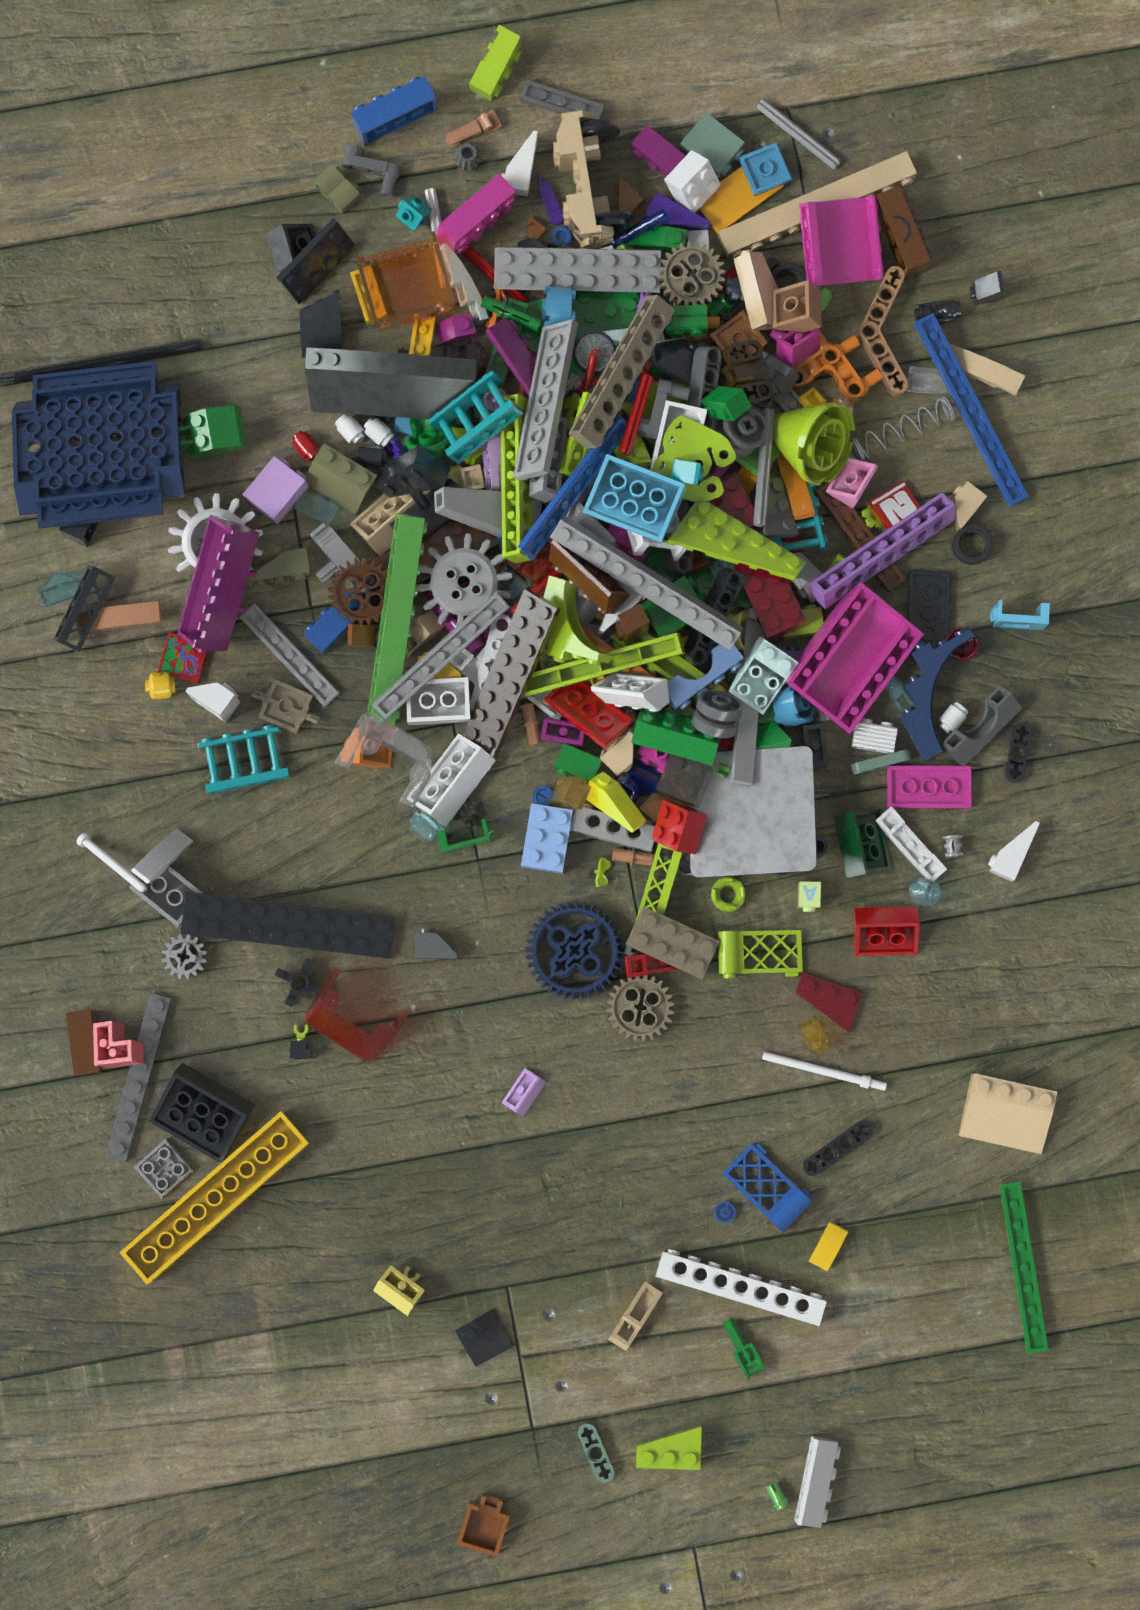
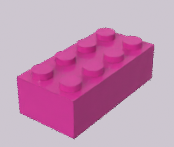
(476, 215)

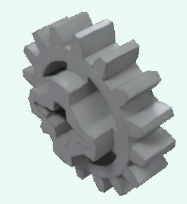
(186, 946)

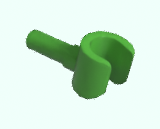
(723, 770)

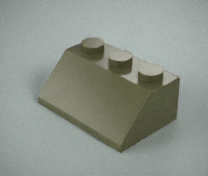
(340, 479)

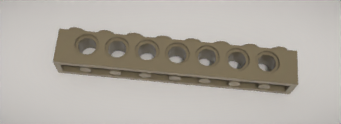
(628, 357)

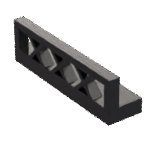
(77, 604)

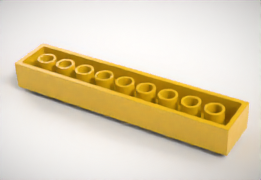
(214, 1197)

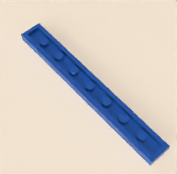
(572, 490)

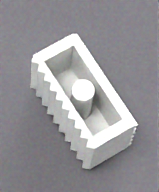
(874, 737)

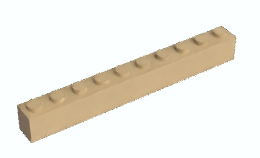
(786, 217)

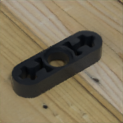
(1026, 738)

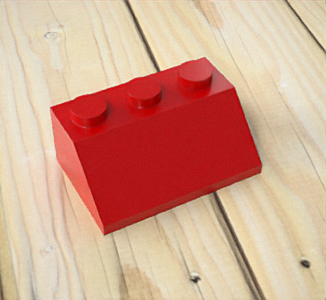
(886, 931)

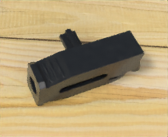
(425, 507)

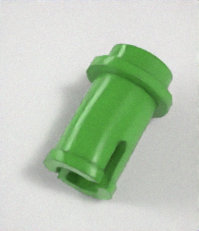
(778, 1496)

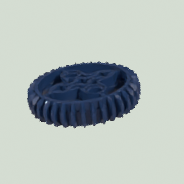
(546, 925)

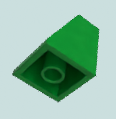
(662, 620)

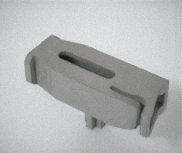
(336, 552)

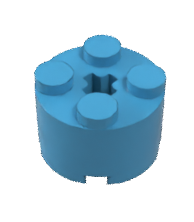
(557, 305)
(792, 708)

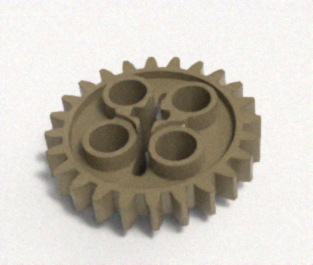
(707, 265)
(659, 1010)

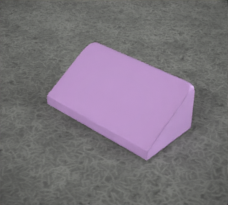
(523, 1092)

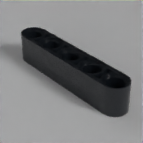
(730, 591)

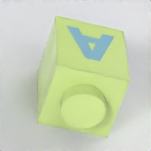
(809, 896)

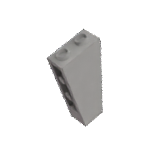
(471, 507)

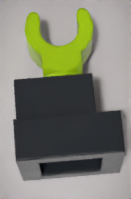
(299, 1048)

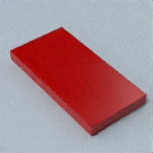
(590, 713)

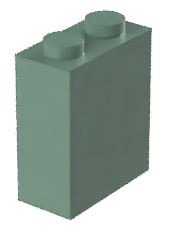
(714, 143)

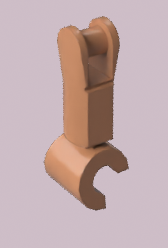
(487, 122)

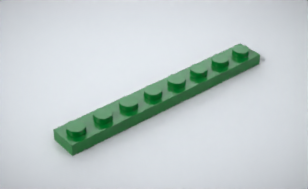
(1023, 1267)

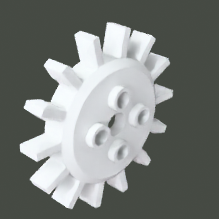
(197, 525)

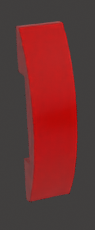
(643, 964)

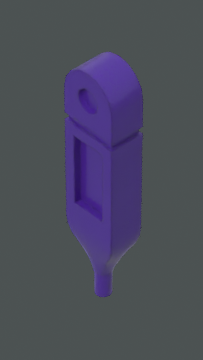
(549, 201)

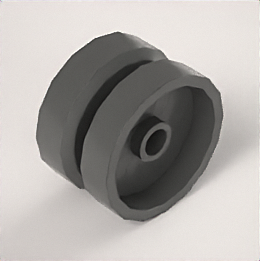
(745, 432)
(717, 713)

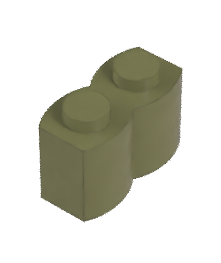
(337, 188)

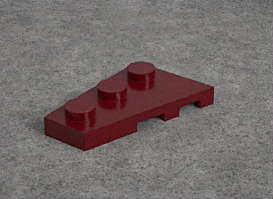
(830, 998)

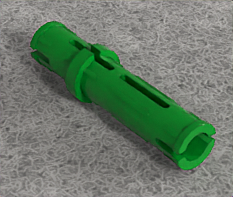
(533, 322)

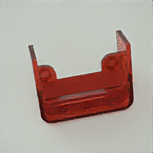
(322, 1018)

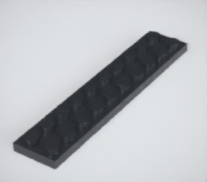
(287, 925)

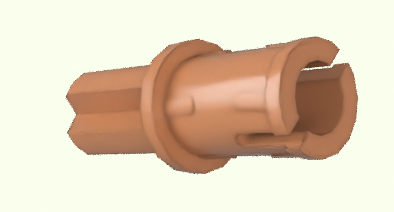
(531, 724)
(632, 857)

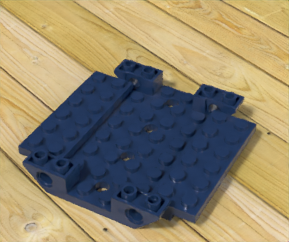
(98, 476)

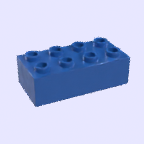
(394, 110)

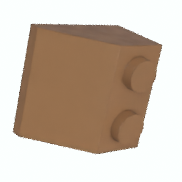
(797, 307)

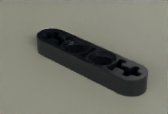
(836, 1146)

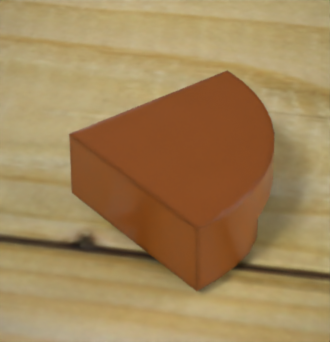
(535, 229)

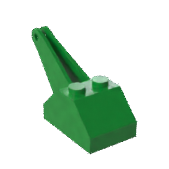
(212, 432)

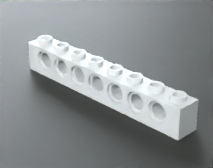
(812, 1314)

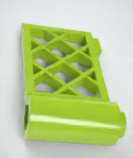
(732, 956)

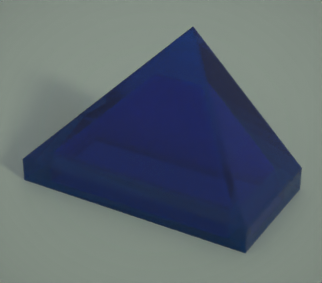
(645, 777)

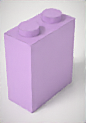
(276, 489)

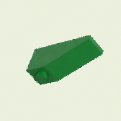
(662, 239)

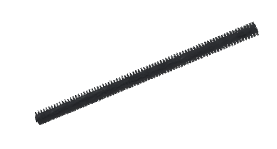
(103, 361)

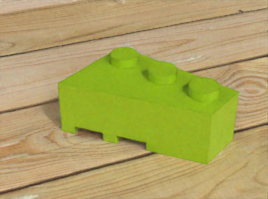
(496, 64)
(671, 1451)

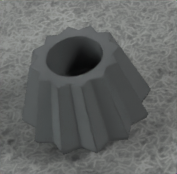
(467, 156)

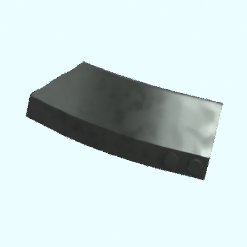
(385, 382)

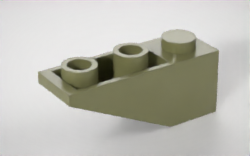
(285, 566)

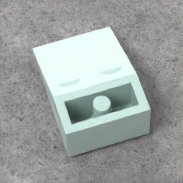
(762, 675)

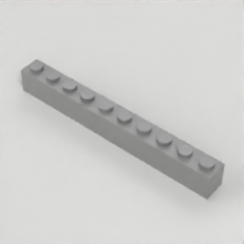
(646, 582)

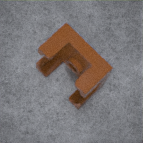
(737, 331)

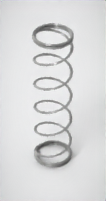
(859, 451)

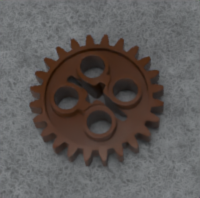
(358, 572)

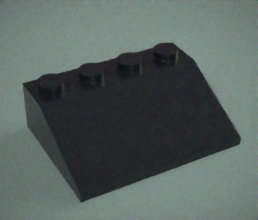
(201, 1112)

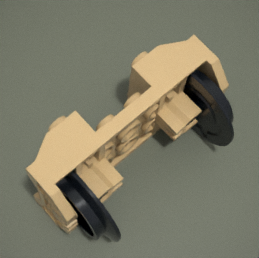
(575, 144)

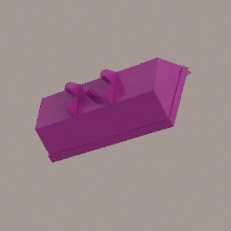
(218, 585)

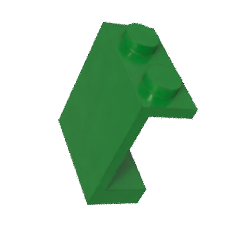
(447, 849)

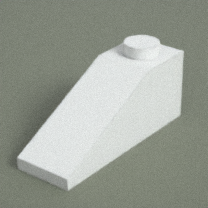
(520, 168)
(1010, 858)

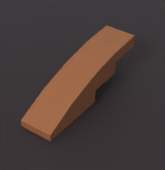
(124, 616)

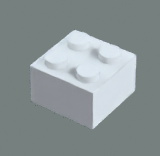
(692, 181)

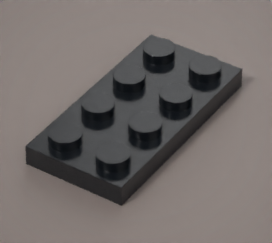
(315, 261)

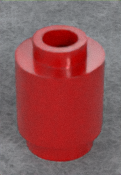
(305, 445)

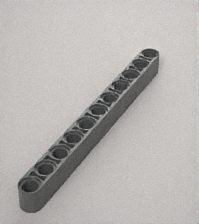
(702, 382)

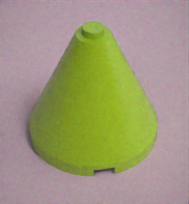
(815, 440)

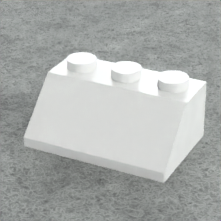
(633, 691)
(216, 698)

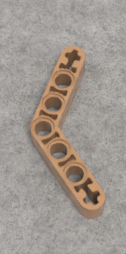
(877, 339)

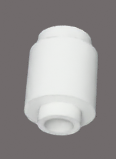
(350, 429)
(378, 431)
(952, 717)

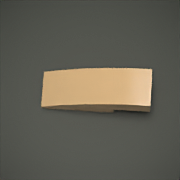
(635, 1316)

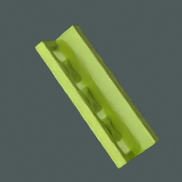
(668, 881)

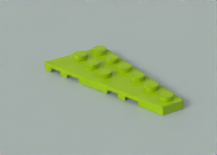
(727, 539)

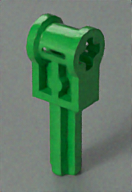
(745, 1353)

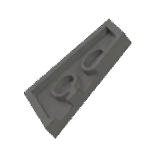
(779, 518)

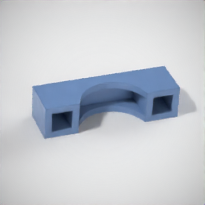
(683, 690)

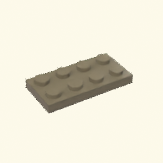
(672, 942)

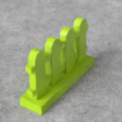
(573, 450)

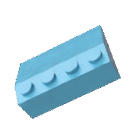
(634, 498)

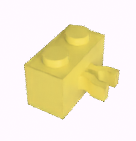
(399, 1289)

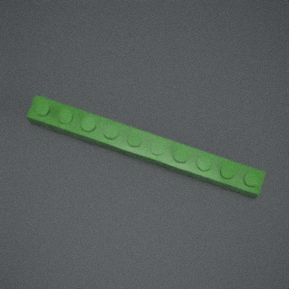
(397, 606)

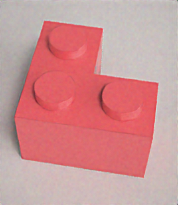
(112, 1048)

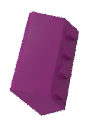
(513, 351)

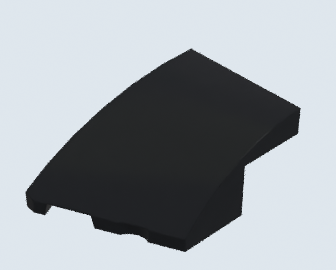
(322, 324)

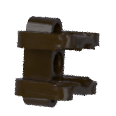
(746, 371)

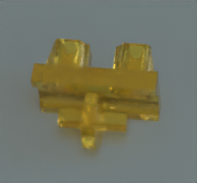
(813, 1035)

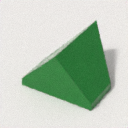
(771, 736)

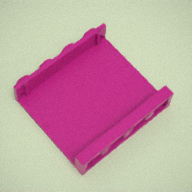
(841, 241)

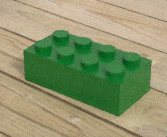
(674, 735)

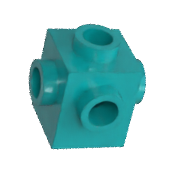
(413, 212)

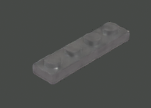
(557, 100)

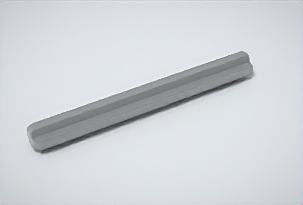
(799, 134)

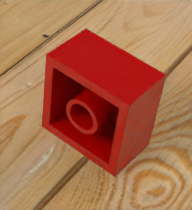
(679, 826)

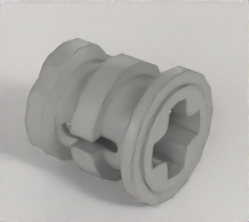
(957, 845)

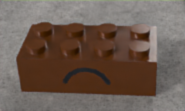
(902, 232)

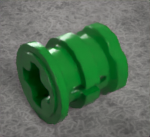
(719, 305)

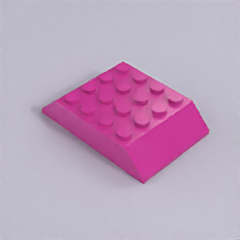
(853, 656)

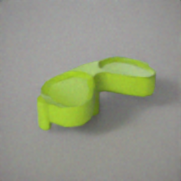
(601, 879)

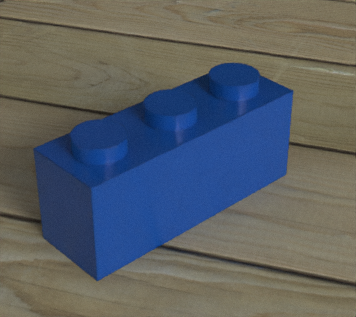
(329, 627)

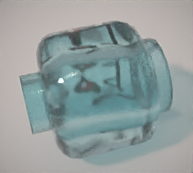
(423, 826)
(925, 892)

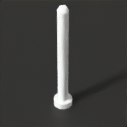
(84, 840)

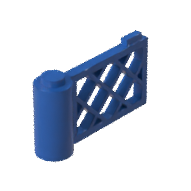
(788, 1207)

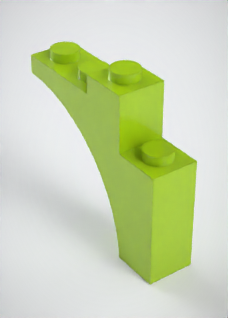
(567, 635)

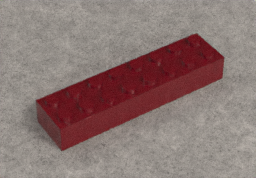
(767, 594)

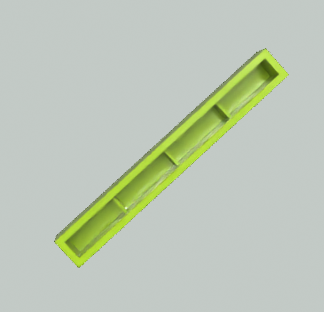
(621, 660)

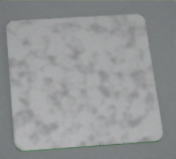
(761, 824)

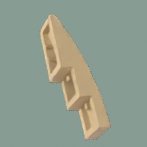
(988, 371)

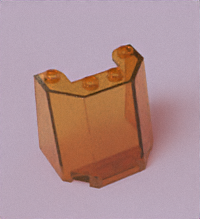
(406, 284)

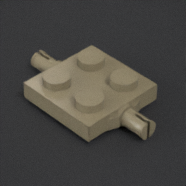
(285, 706)

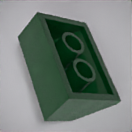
(862, 843)

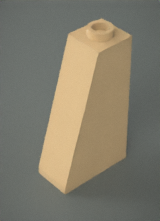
(756, 288)

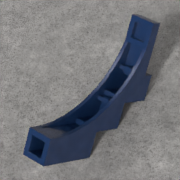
(920, 720)

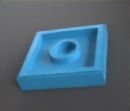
(765, 169)

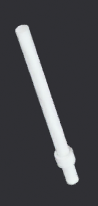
(864, 1080)

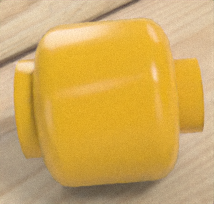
(160, 685)

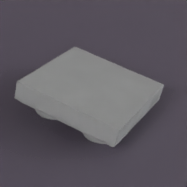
(163, 1168)

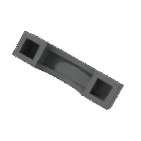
(999, 710)

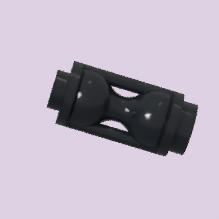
(948, 310)

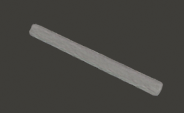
(763, 473)

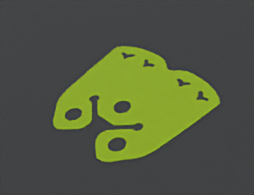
(692, 445)

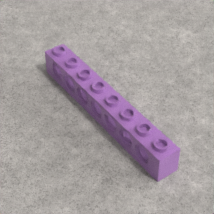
(883, 550)

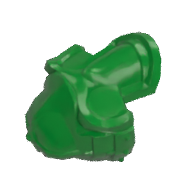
(427, 437)

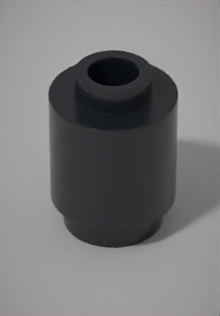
(372, 455)

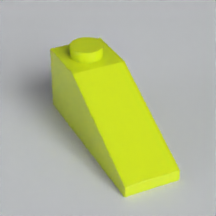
(614, 801)

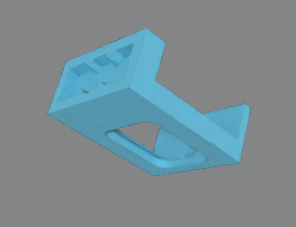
(1016, 621)

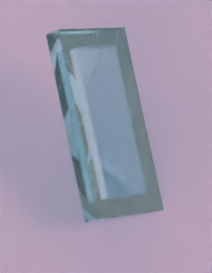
(58, 588)

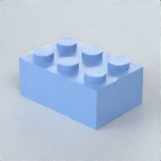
(546, 838)

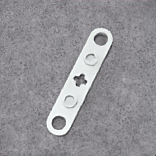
(492, 646)

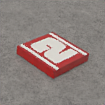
(894, 504)

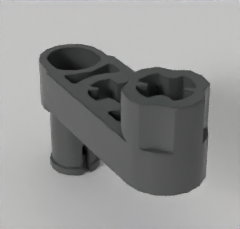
(354, 161)
(650, 427)

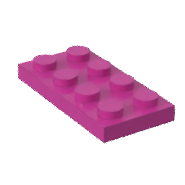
(929, 787)

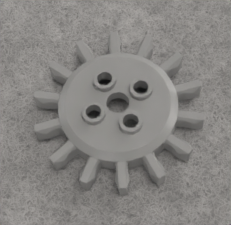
(458, 561)

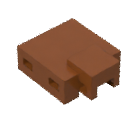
(484, 1525)

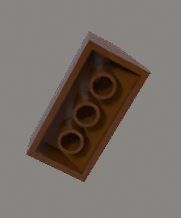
(593, 581)

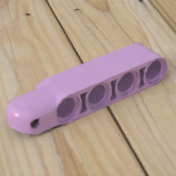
(492, 451)

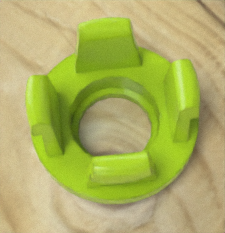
(736, 886)

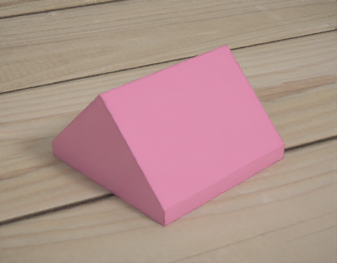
(851, 481)

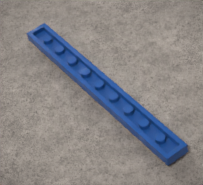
(970, 410)

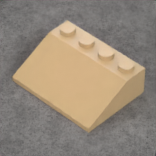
(1007, 1113)

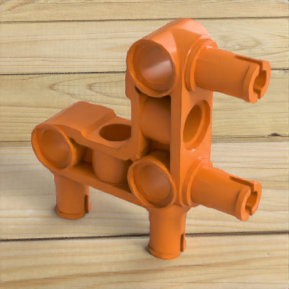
(839, 368)

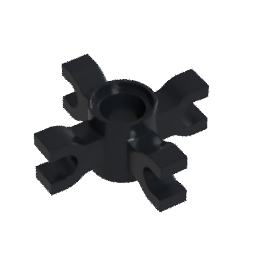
(304, 971)

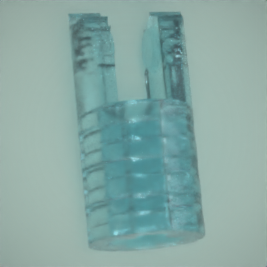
(895, 689)

